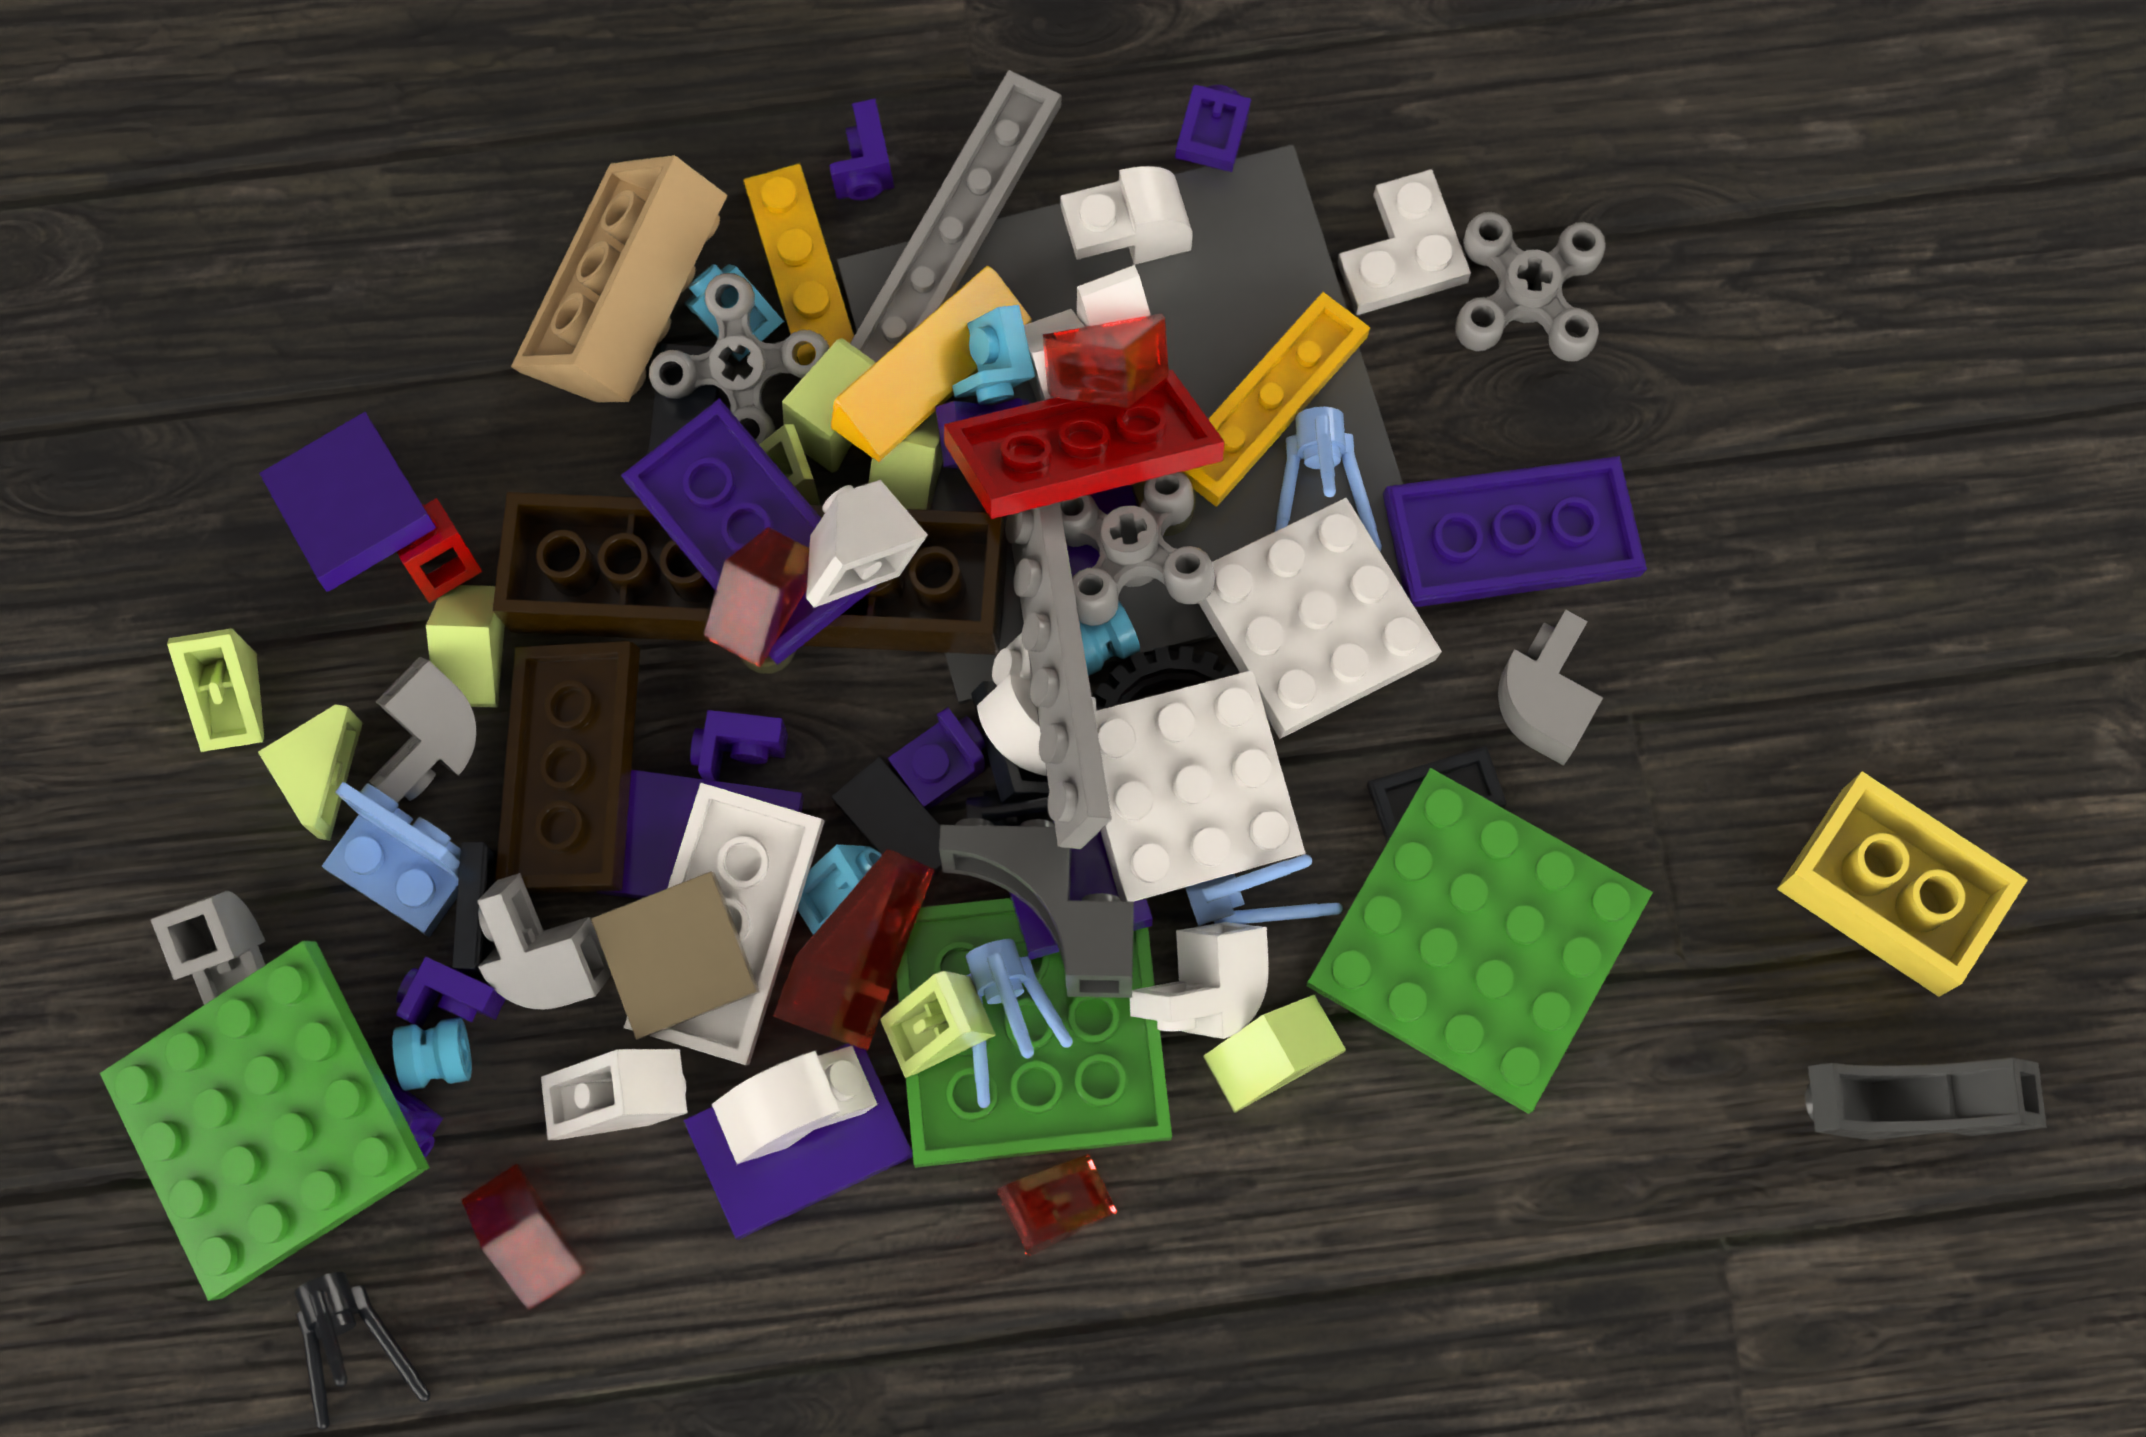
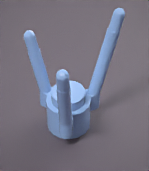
(1322, 445)
(1218, 897)
(999, 976)

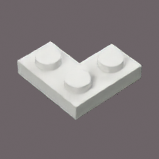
(1419, 255)

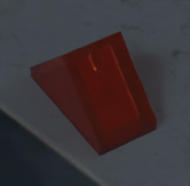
(1107, 361)
(758, 595)
(1056, 1203)
(521, 1237)

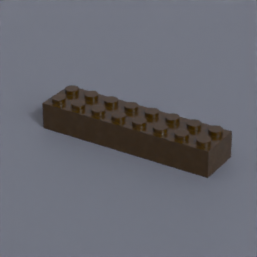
(617, 573)

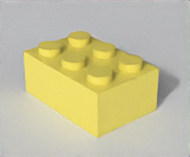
(1902, 885)

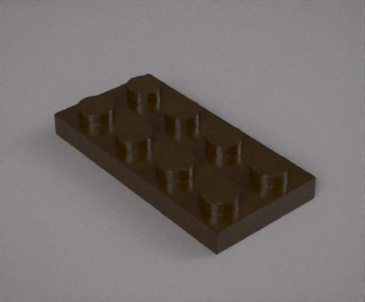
(569, 766)

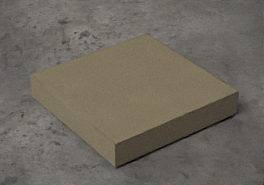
(675, 955)

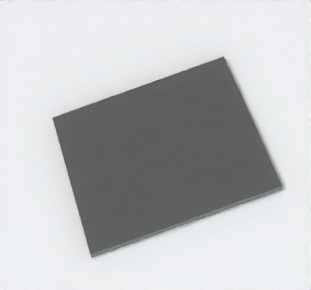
(1224, 306)

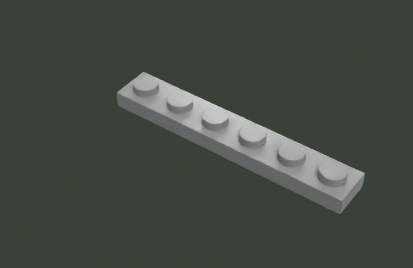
(960, 213)
(1059, 675)

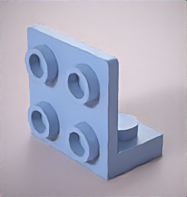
(394, 863)

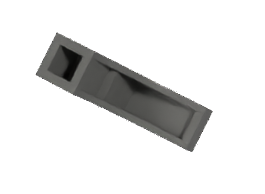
(1026, 861)
(1925, 1098)

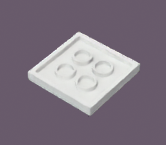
(1316, 617)
(1193, 788)

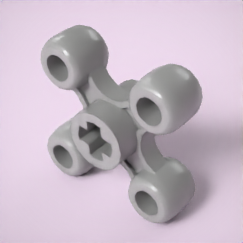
(1539, 268)
(736, 336)
(1134, 548)

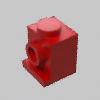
(432, 545)

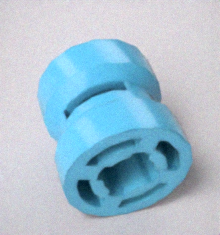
(1109, 640)
(432, 1054)

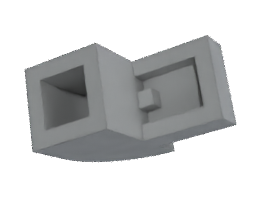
(1538, 701)
(439, 725)
(211, 941)
(537, 965)

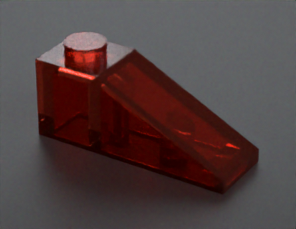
(852, 959)

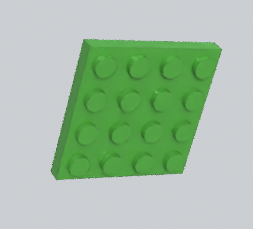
(1480, 940)
(1061, 1099)
(263, 1120)

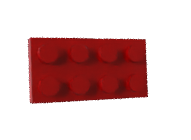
(1080, 448)

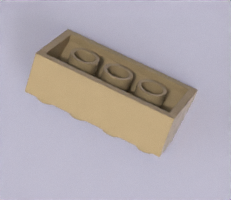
(621, 279)

